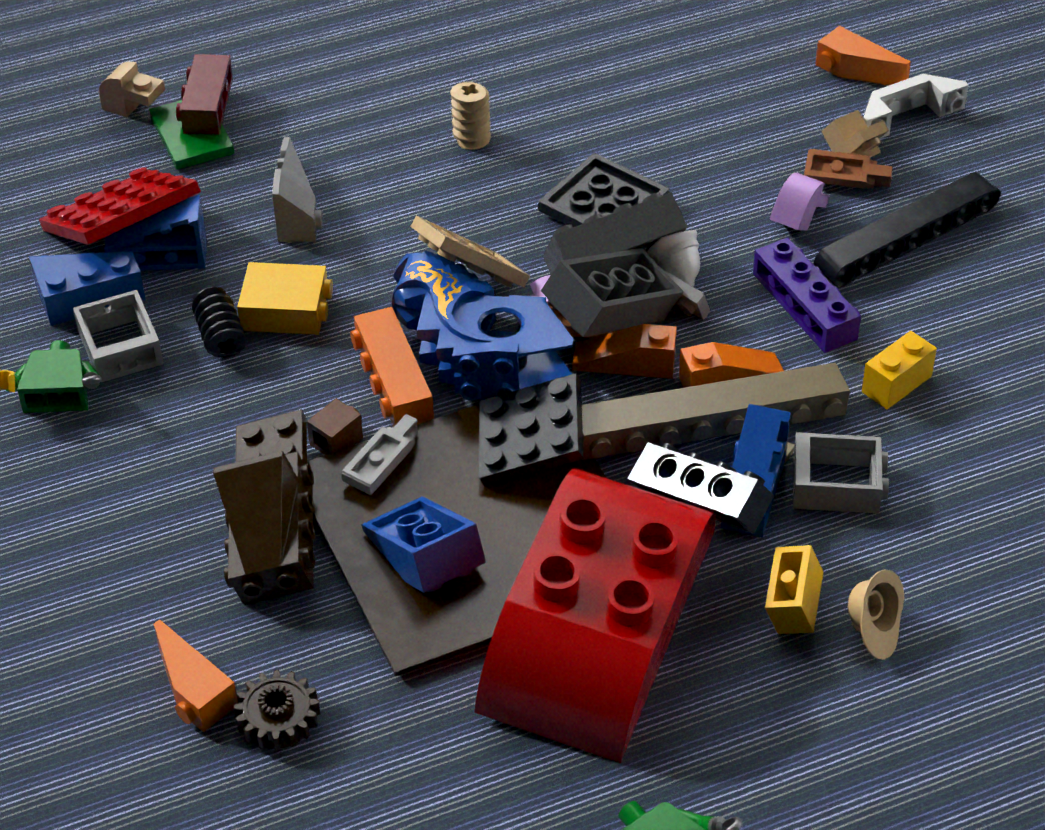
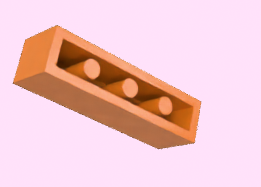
(392, 366)

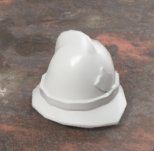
(678, 255)

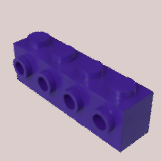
(806, 295)

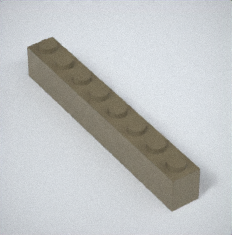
(710, 409)

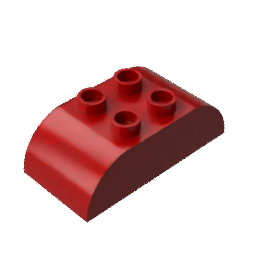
(593, 613)

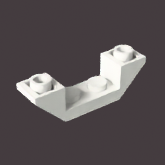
(939, 93)

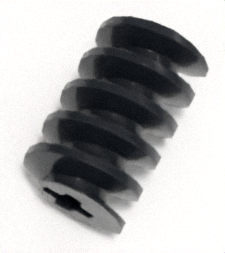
(218, 322)

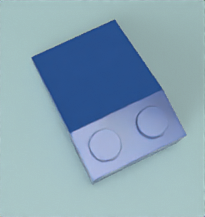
(426, 543)

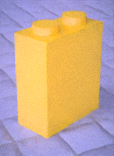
(284, 298)

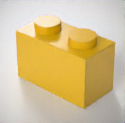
(898, 369)
(794, 589)

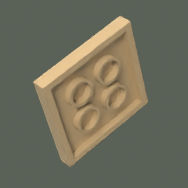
(470, 253)

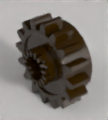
(277, 710)

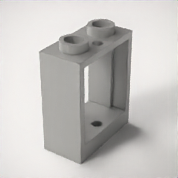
(125, 356)
(839, 450)

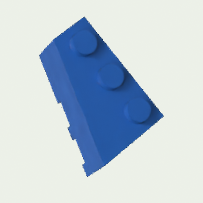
(165, 239)
(81, 279)
(762, 451)

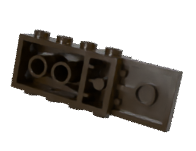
(269, 509)

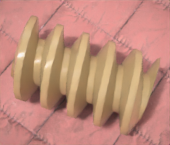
(470, 115)

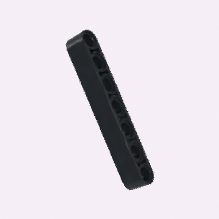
(907, 229)

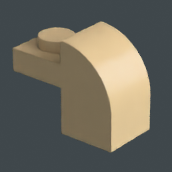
(127, 89)
(853, 136)

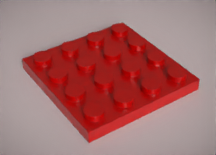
(118, 205)

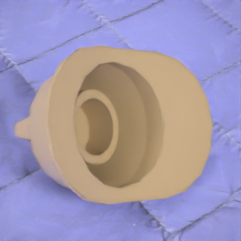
(876, 612)

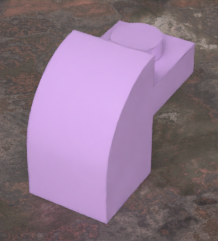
(798, 201)

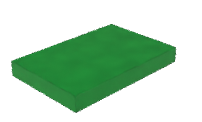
(187, 149)

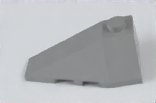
(294, 199)

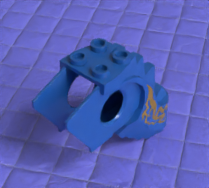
(455, 320)

